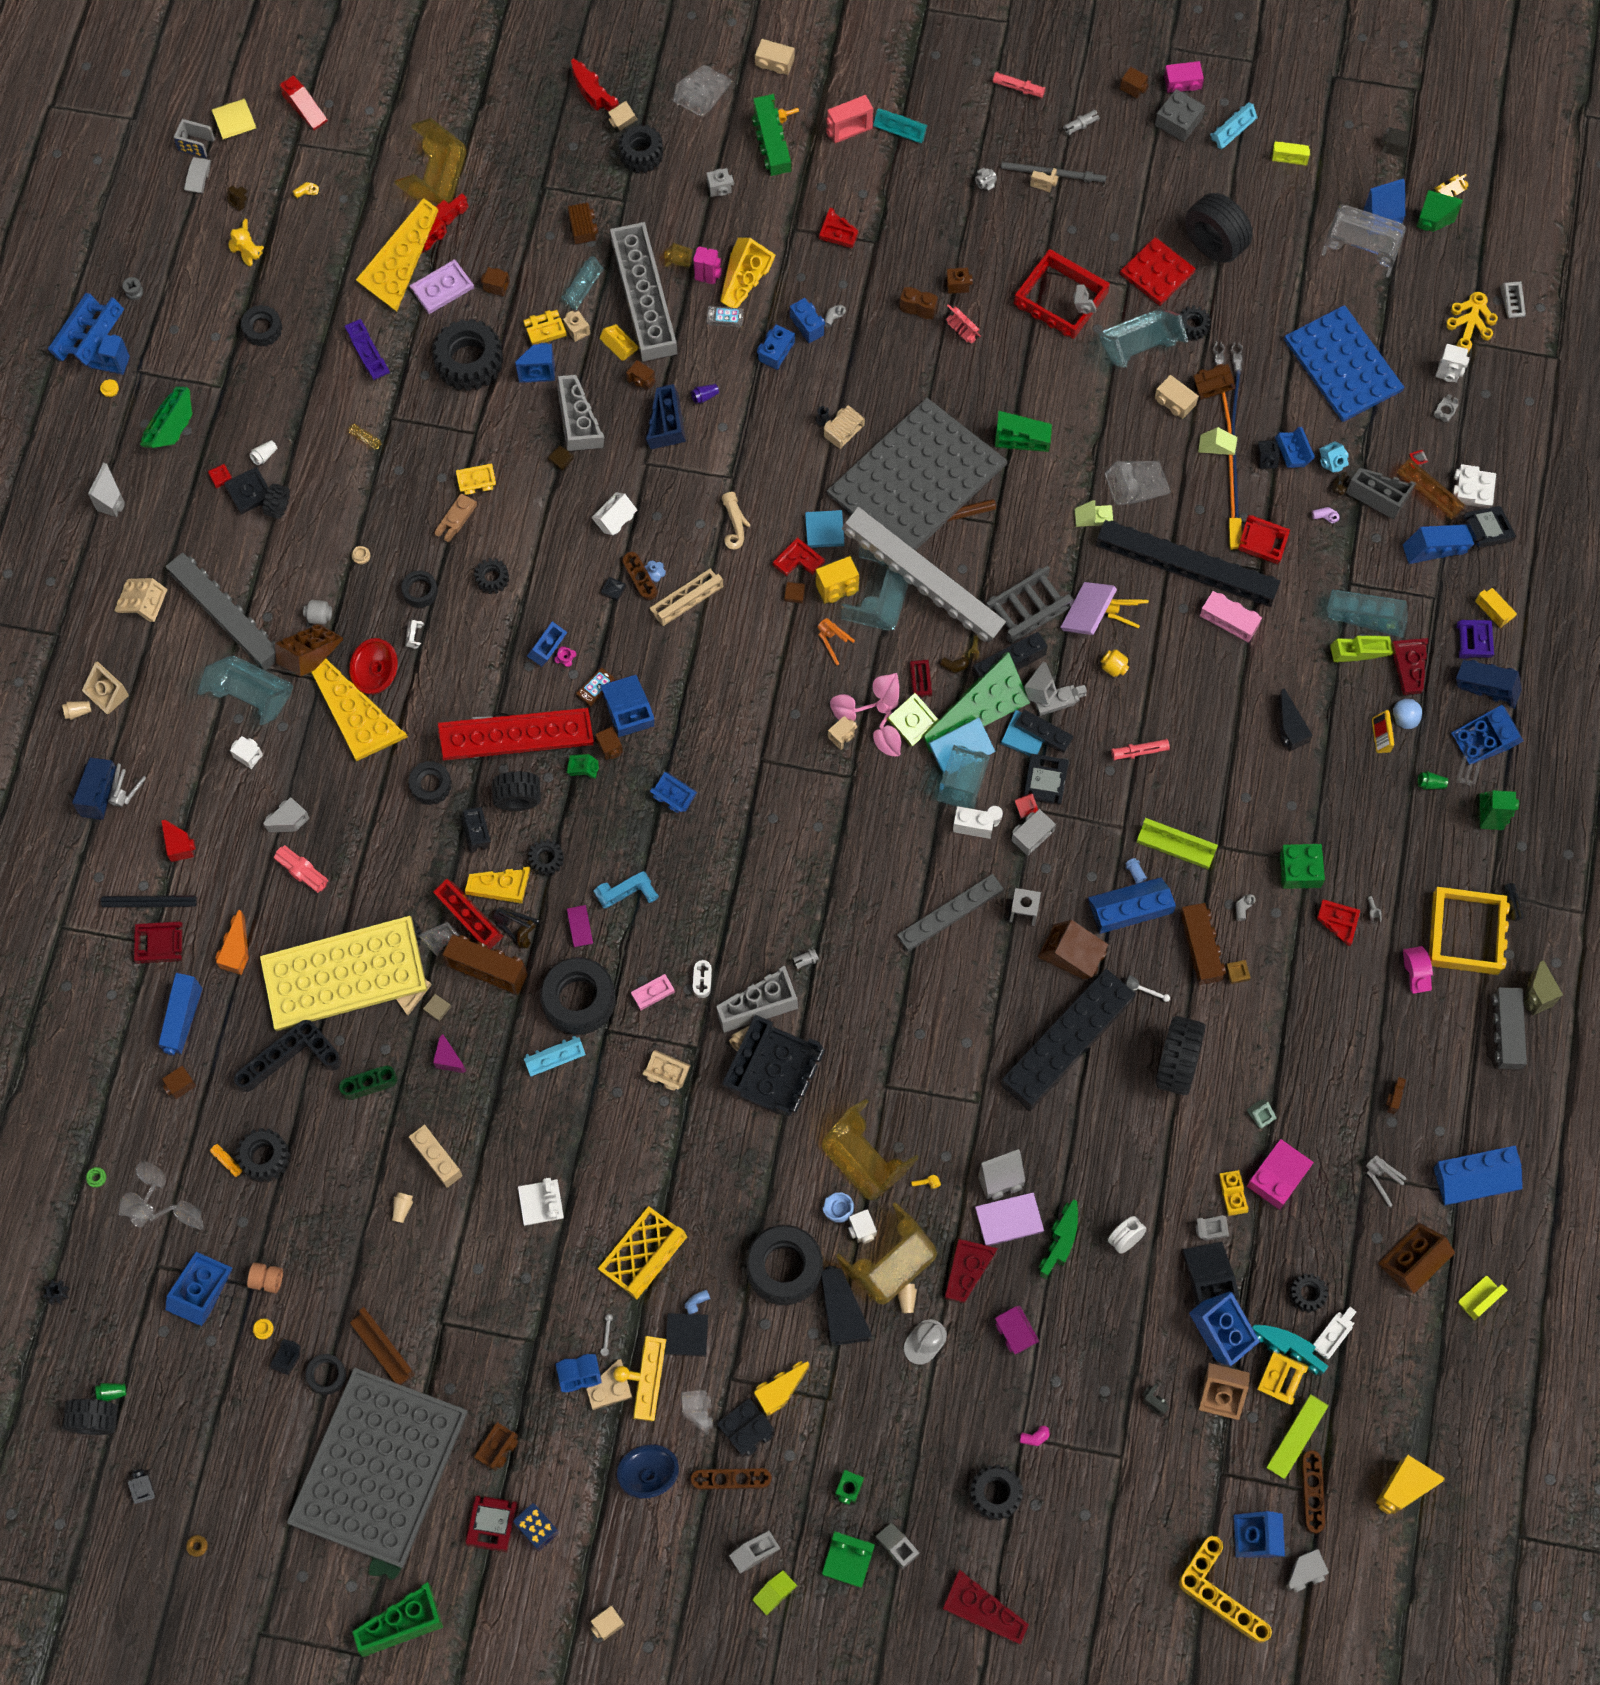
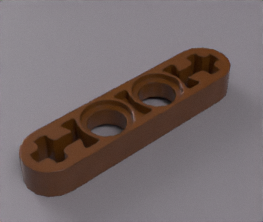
(731, 1479)
(1313, 1492)

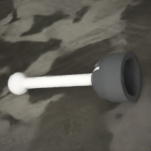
(1133, 984)

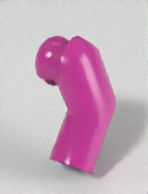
(1037, 1438)

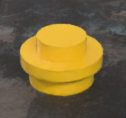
(109, 388)
(263, 1329)

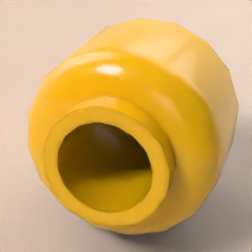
(1114, 663)

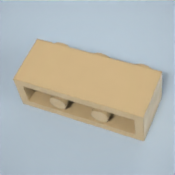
(435, 1156)

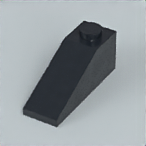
(1292, 726)

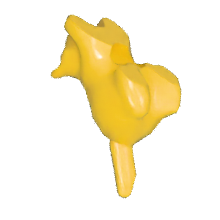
(242, 242)

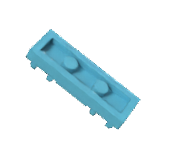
(1234, 125)
(554, 1056)

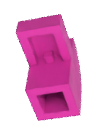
(1419, 968)

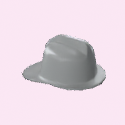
(925, 1341)

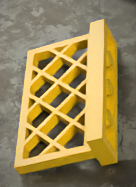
(654, 1264)

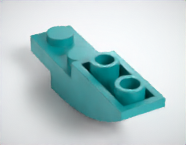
(1283, 1341)

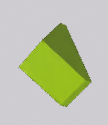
(774, 1592)

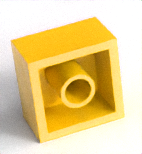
(837, 580)

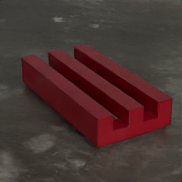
(922, 693)

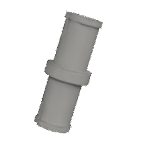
(1081, 122)

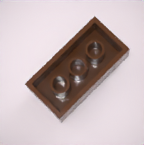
(485, 964)

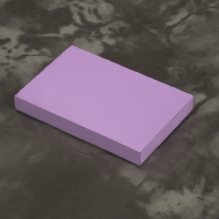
(441, 286)
(1088, 608)
(1009, 1219)

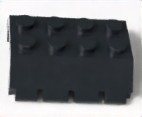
(773, 1067)

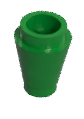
(1432, 781)
(110, 1391)

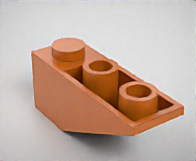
(235, 948)

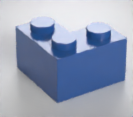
(110, 355)

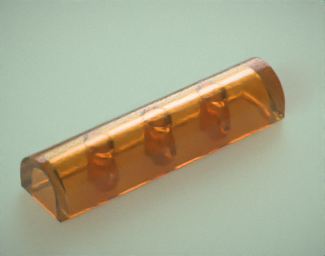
(1431, 489)

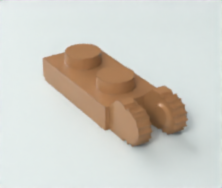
(456, 517)

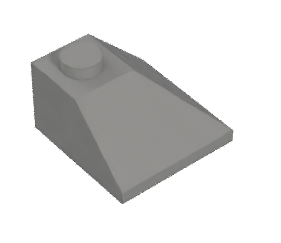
(105, 493)

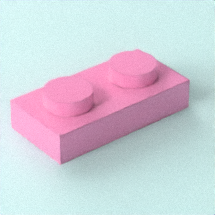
(652, 992)

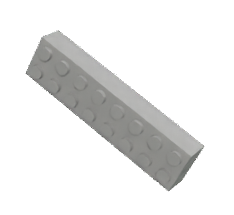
(643, 291)

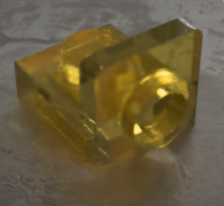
(678, 255)

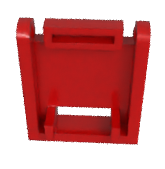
(1259, 538)

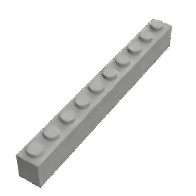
(923, 575)

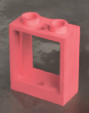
(849, 119)

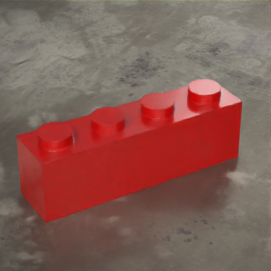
(468, 914)

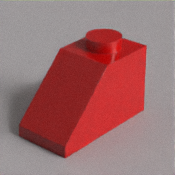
(177, 842)

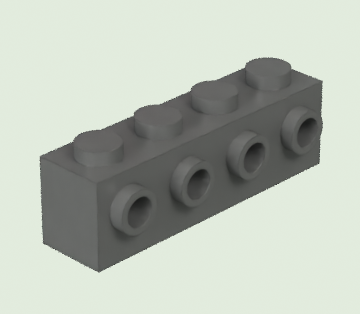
(1509, 1028)

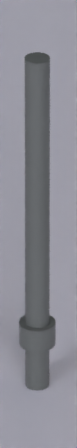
(1087, 177)

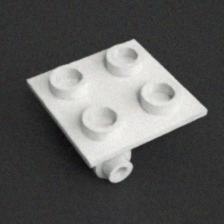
(540, 1202)

